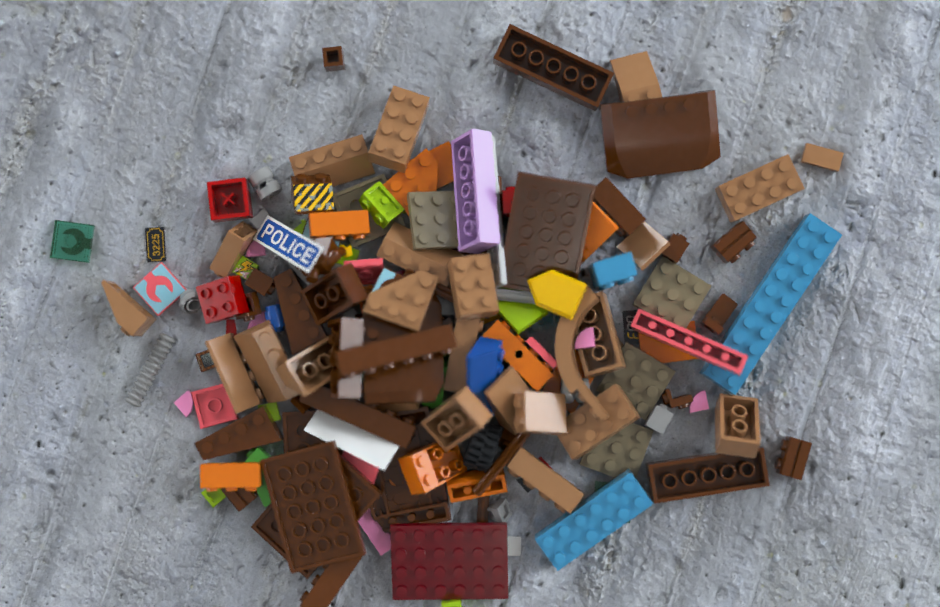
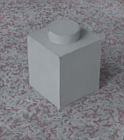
(659, 418)

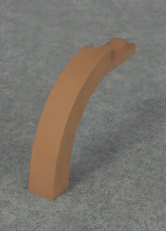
(565, 355)

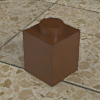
(333, 58)
(677, 247)
(261, 282)

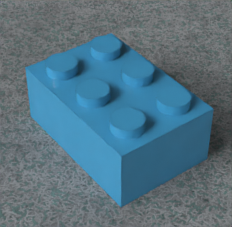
(612, 270)

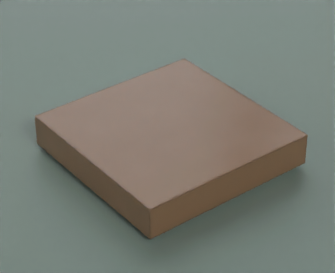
(644, 245)

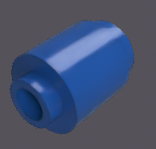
(275, 315)

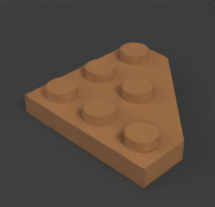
(403, 300)

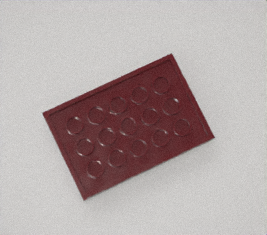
(449, 561)

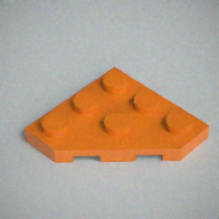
(419, 177)

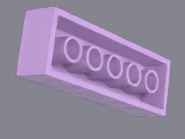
(475, 191)

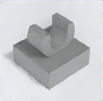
(500, 510)

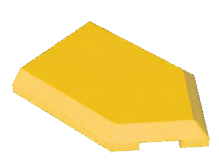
(557, 293)

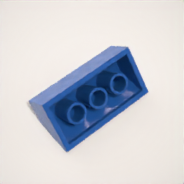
(484, 367)

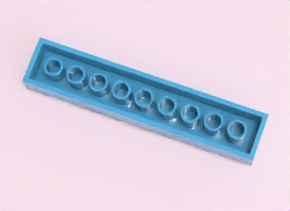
(775, 298)

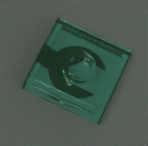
(72, 241)

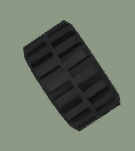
(482, 447)

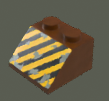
(312, 193)

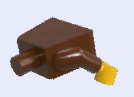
(326, 259)

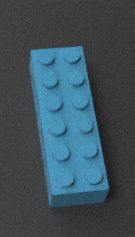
(593, 519)

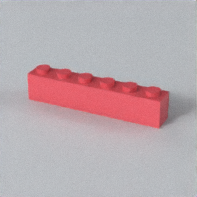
(689, 342)

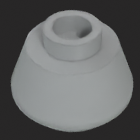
(189, 301)

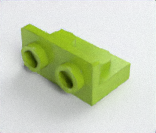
(380, 204)

